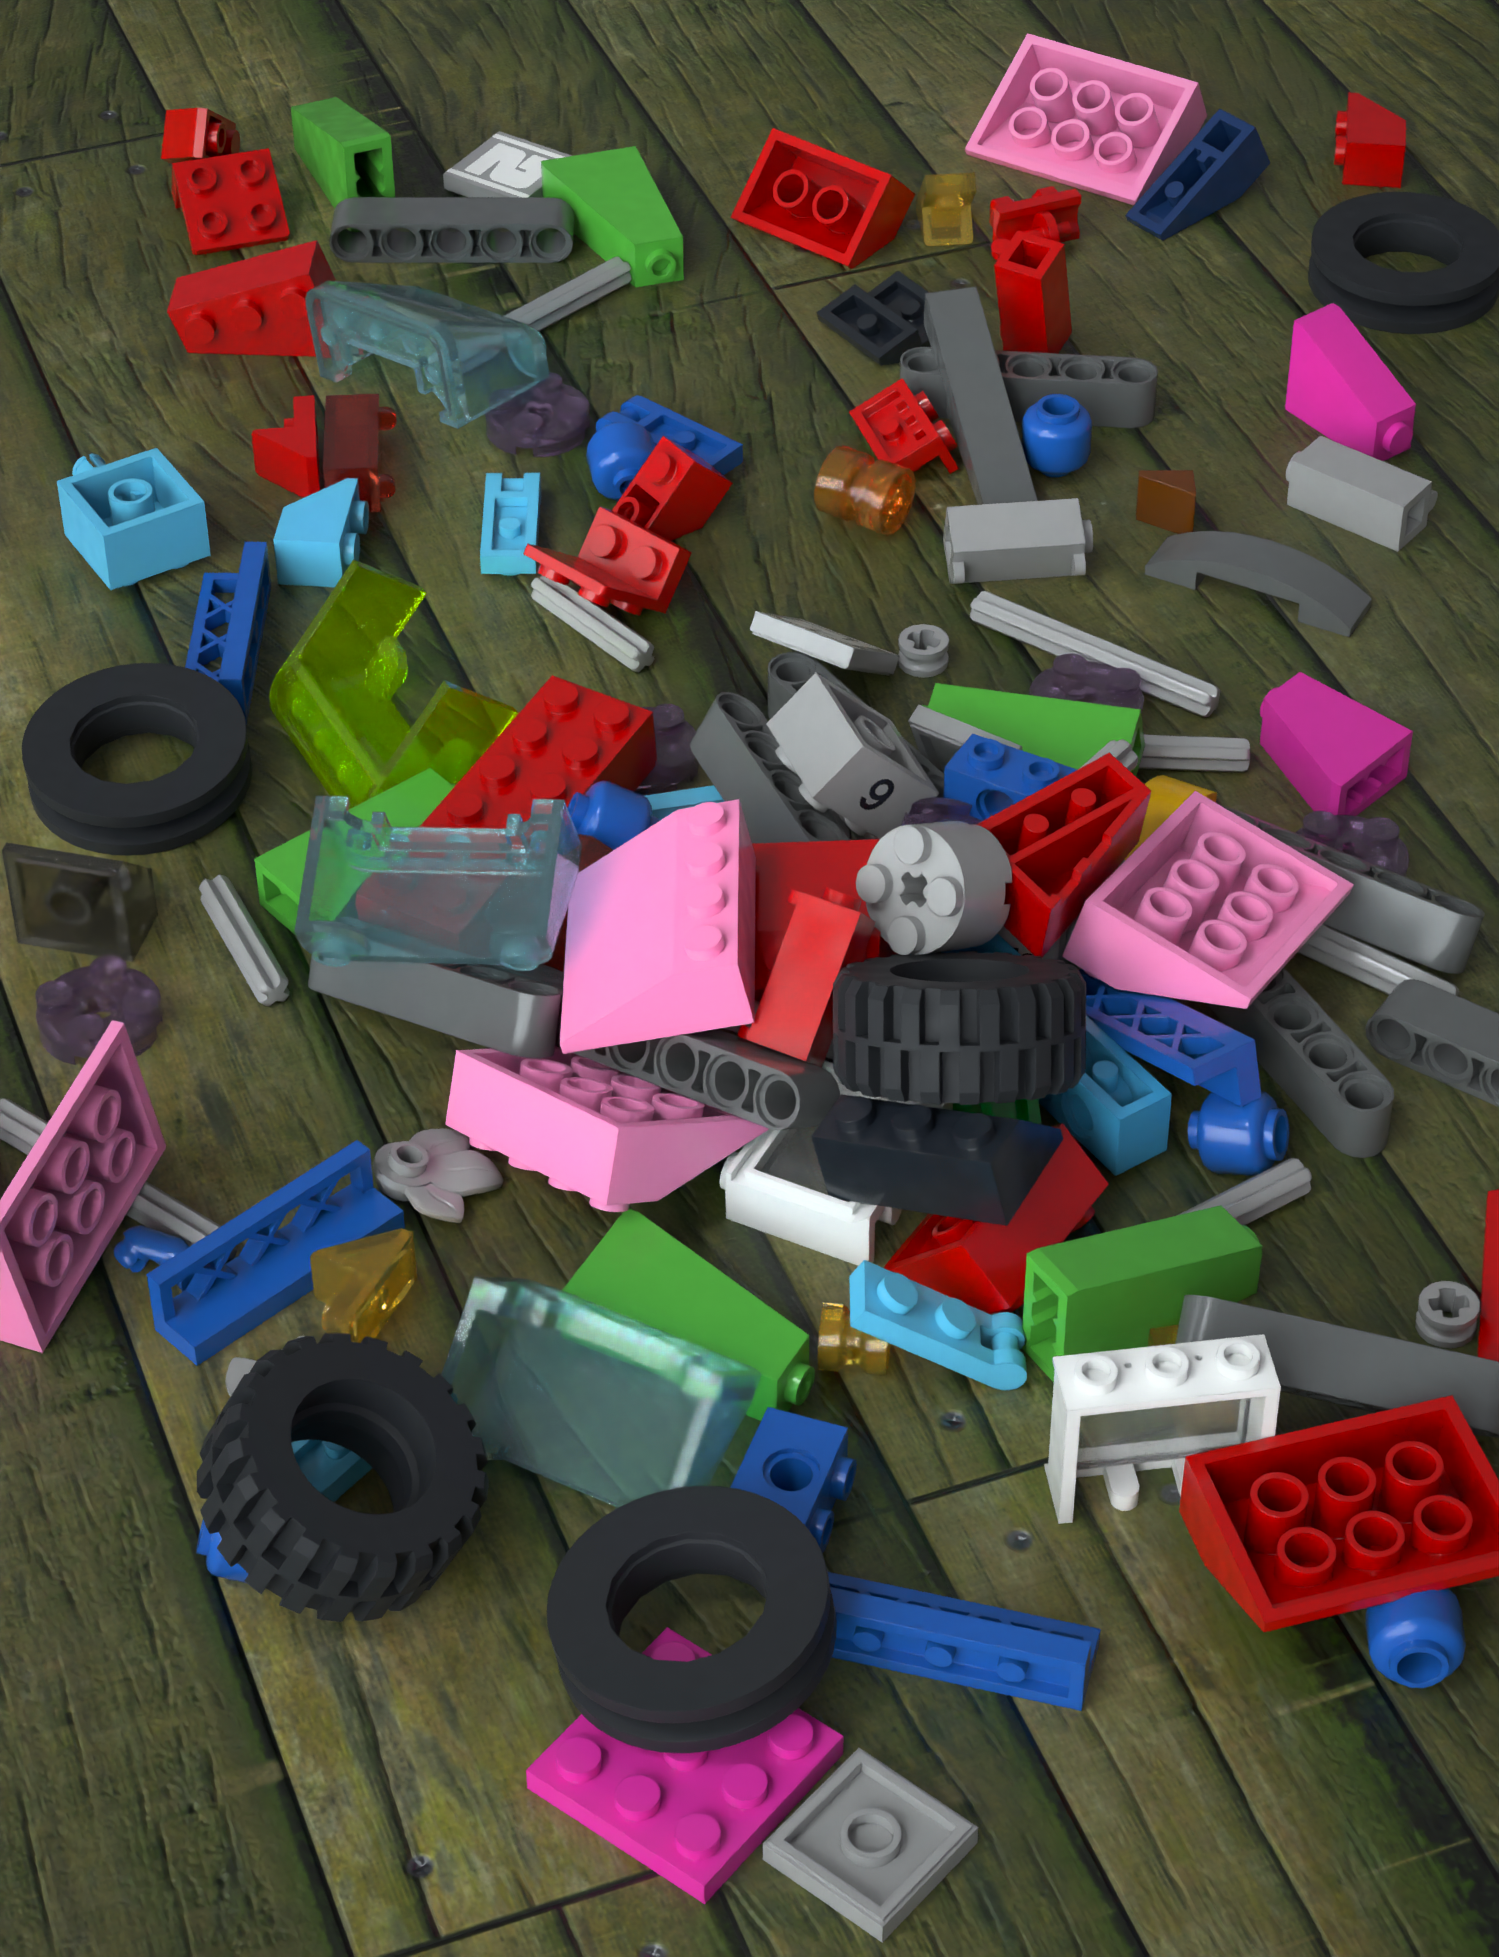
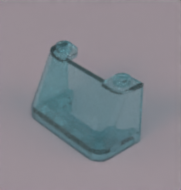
(455, 348)
(436, 890)
(592, 1392)

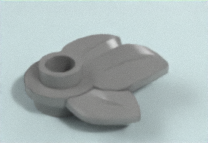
(435, 1172)

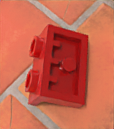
(902, 429)

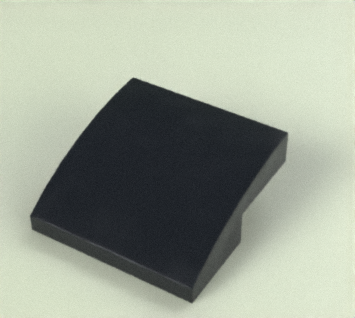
(880, 321)

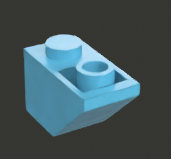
(320, 535)

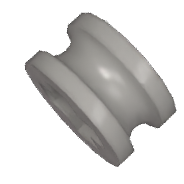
(923, 650)
(1446, 1331)

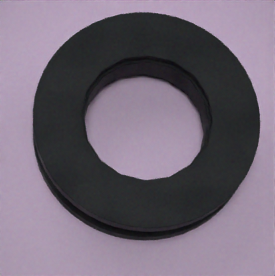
(1397, 299)
(144, 814)
(711, 1698)

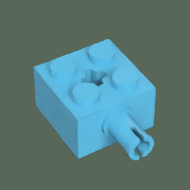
(132, 517)

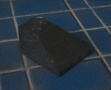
(79, 901)

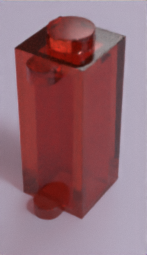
(355, 445)

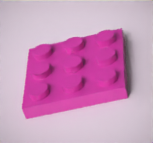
(685, 1811)

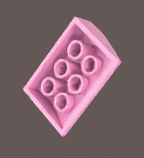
(1087, 120)
(1203, 910)
(663, 933)
(589, 1125)
(75, 1190)

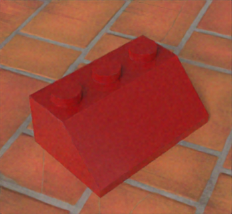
(822, 200)
(987, 1260)

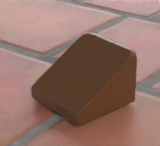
(1166, 499)

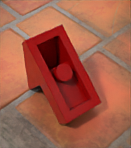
(291, 453)

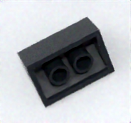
(931, 1158)

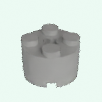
(936, 887)

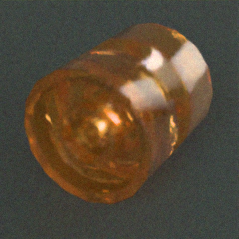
(860, 488)

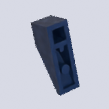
(1203, 177)

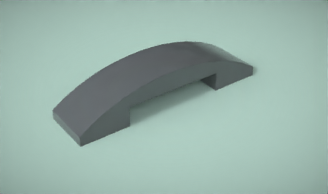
(1323, 594)

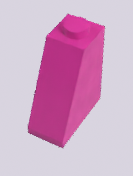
(1345, 387)
(1332, 746)

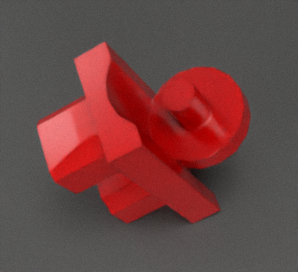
(1045, 215)

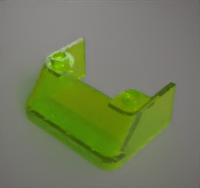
(340, 687)

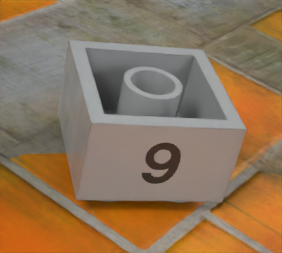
(848, 758)

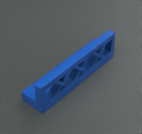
(246, 623)
(1177, 1040)
(274, 1263)
(963, 1642)

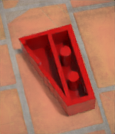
(251, 304)
(1066, 846)

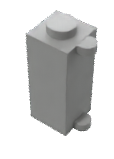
(1359, 493)
(1016, 541)

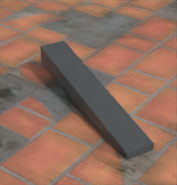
(977, 397)

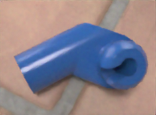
(149, 1244)

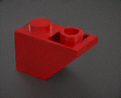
(197, 135)
(1369, 144)
(673, 491)

